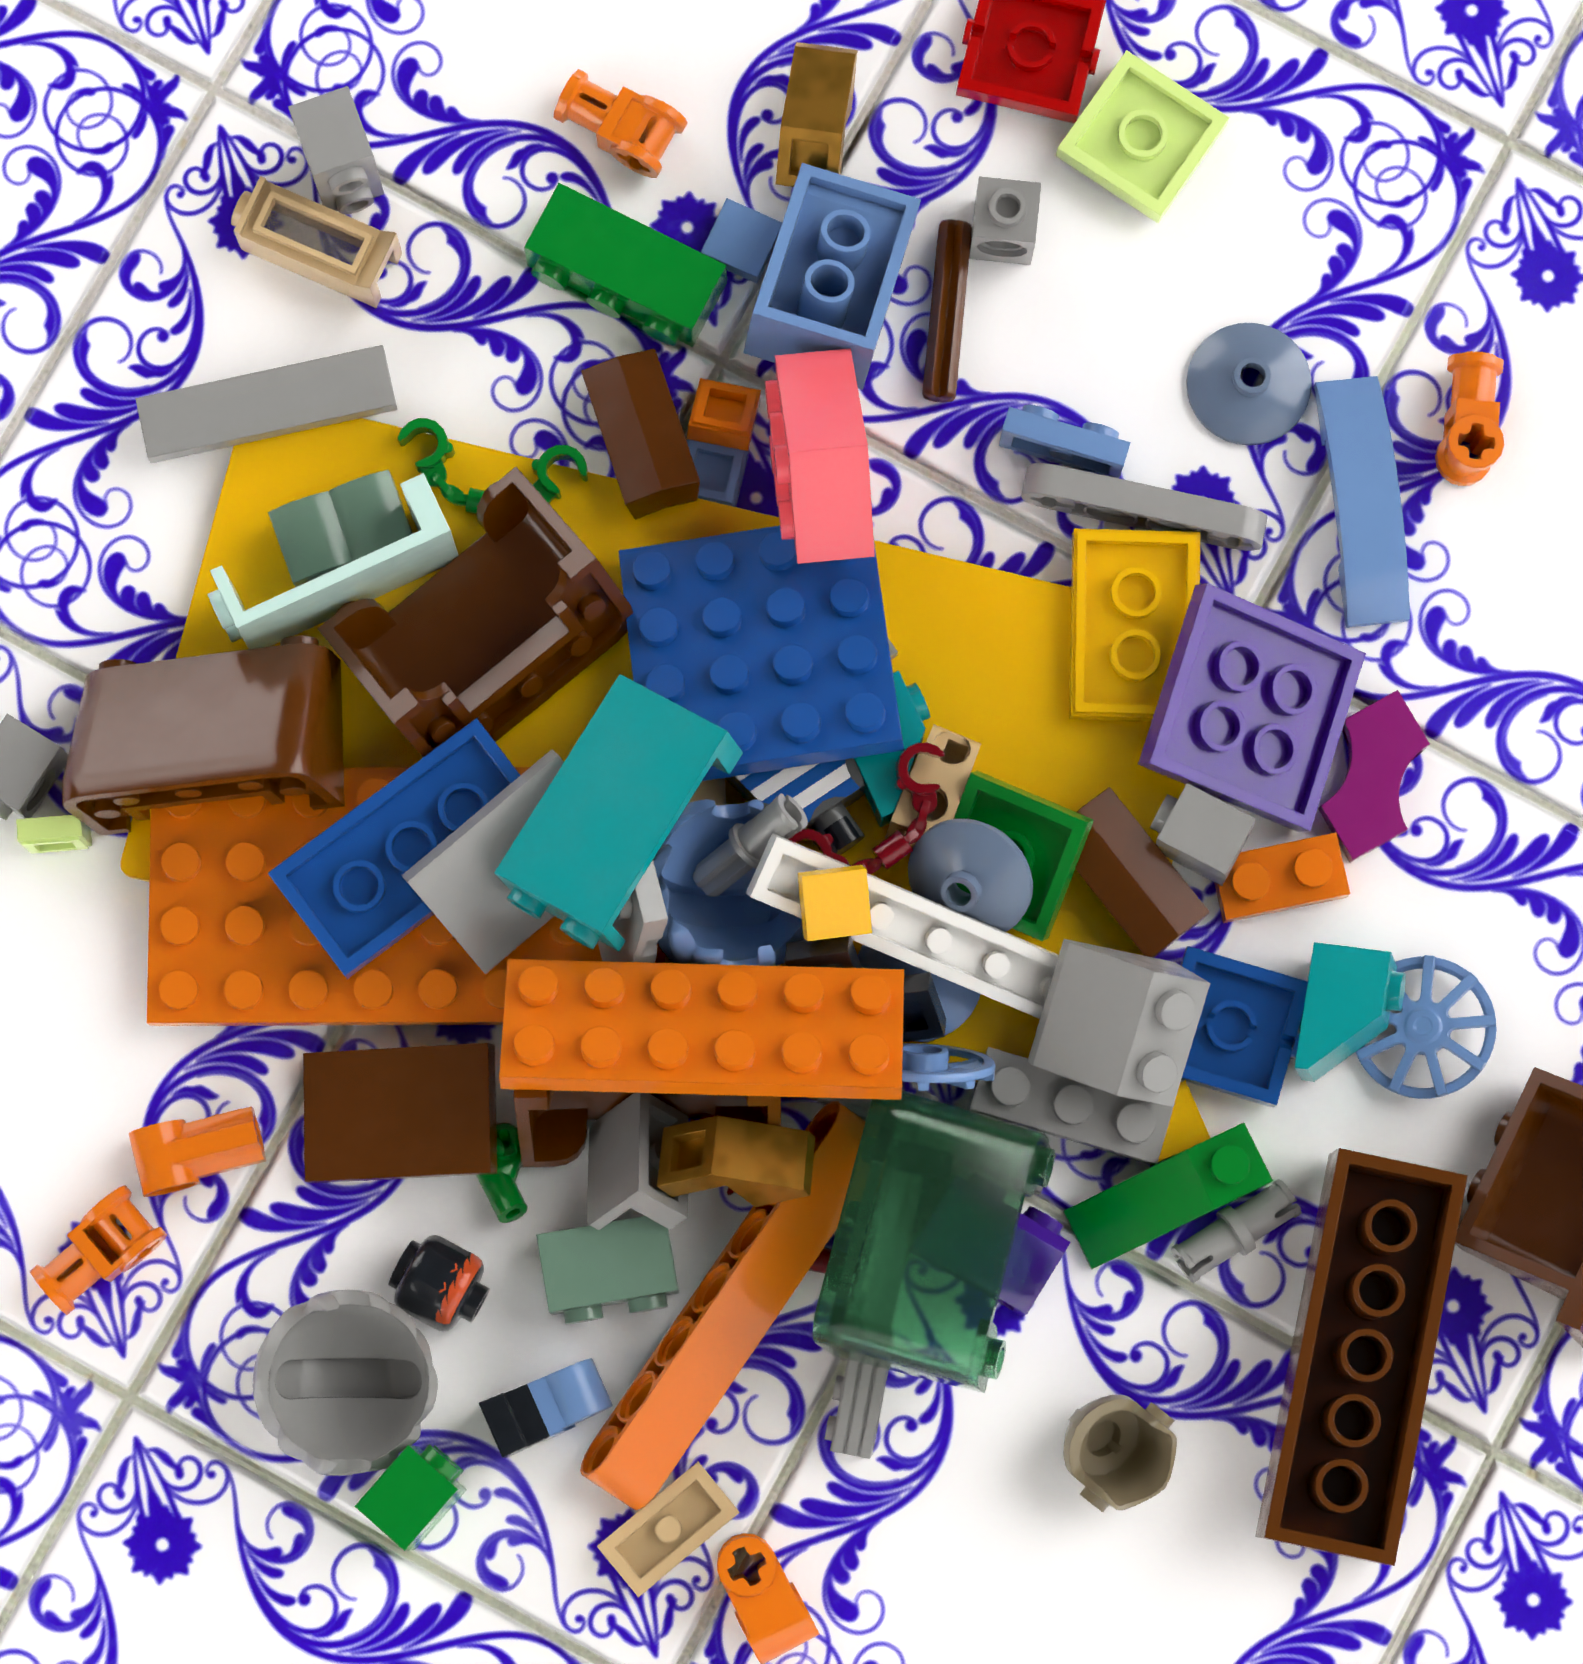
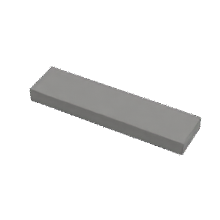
(266, 404)

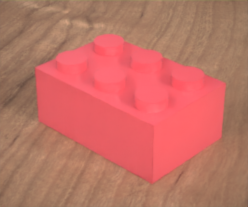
(820, 456)

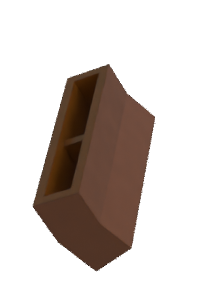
(642, 432)
(1135, 878)

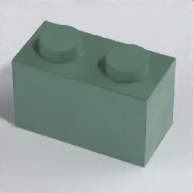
(606, 1267)

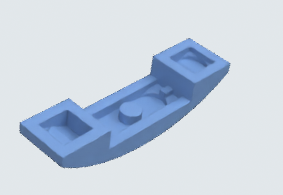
(1365, 501)

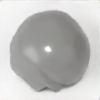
(344, 1382)

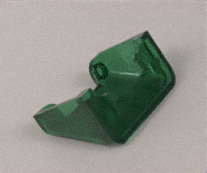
(928, 1240)

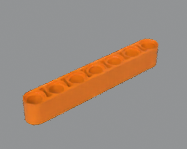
(723, 1322)

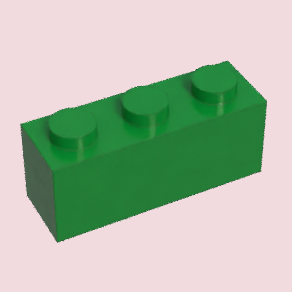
(624, 267)

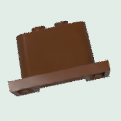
(1530, 1196)

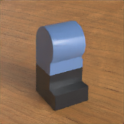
(545, 1407)

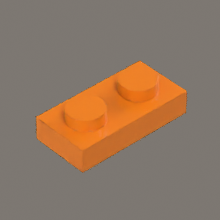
(1283, 878)

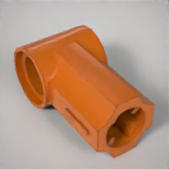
(179, 1153)

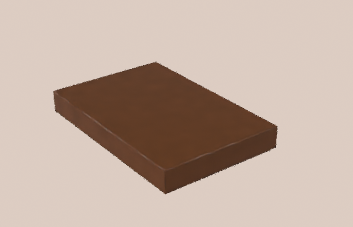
(400, 1113)

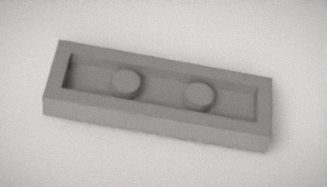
(1071, 1109)

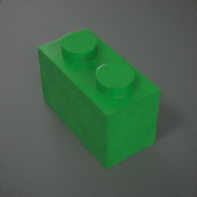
(413, 1495)

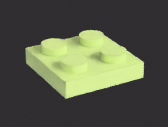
(1142, 136)

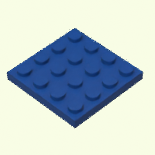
(765, 646)

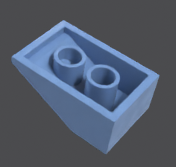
(832, 269)

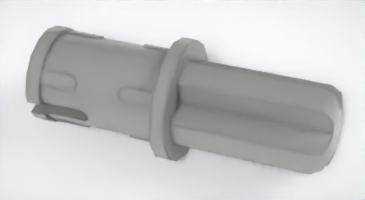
(748, 844)

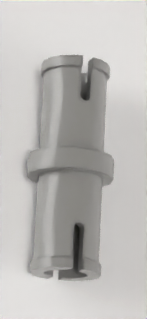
(1236, 1230)

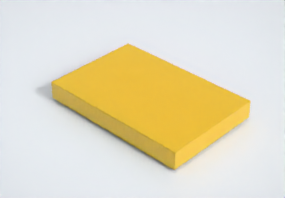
(1126, 617)

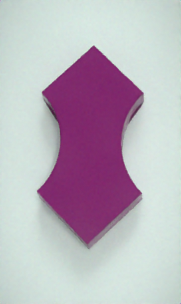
(1380, 747)

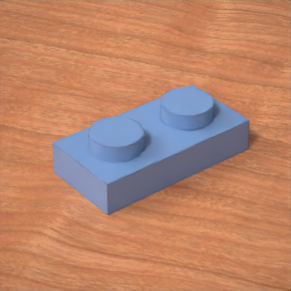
(1041, 435)

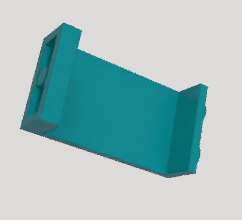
(611, 810)

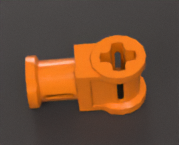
(626, 125)
(1471, 419)
(98, 1249)

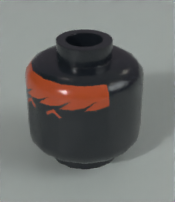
(439, 1283)

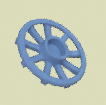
(1426, 1028)
(930, 1065)

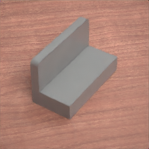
(626, 1163)

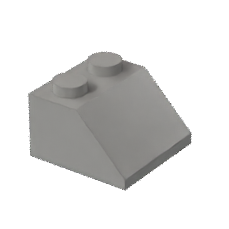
(1119, 1022)

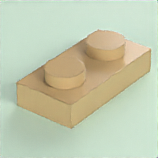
(668, 1529)

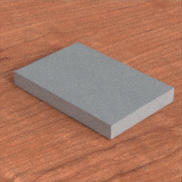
(460, 877)

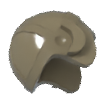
(1119, 1451)

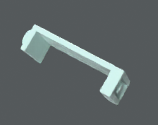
(360, 579)

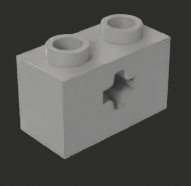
(337, 151)

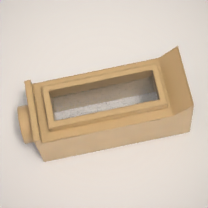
(314, 241)

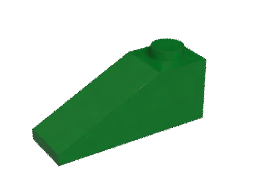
(1168, 1196)

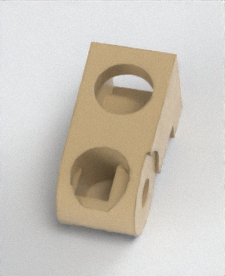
(949, 772)

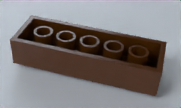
(1361, 1356)

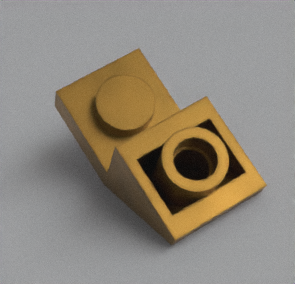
(815, 110)
(749, 1157)

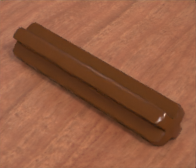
(947, 311)

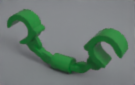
(436, 473)

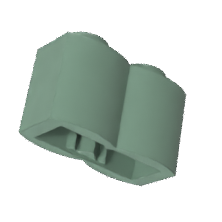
(339, 525)

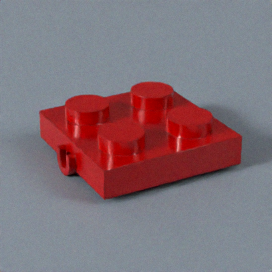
(1031, 54)

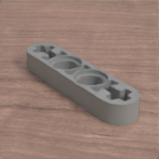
(1143, 506)

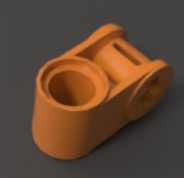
(766, 1607)

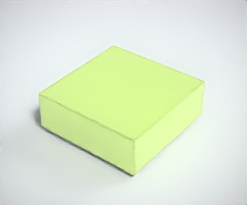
(53, 834)

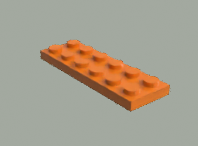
(703, 1029)

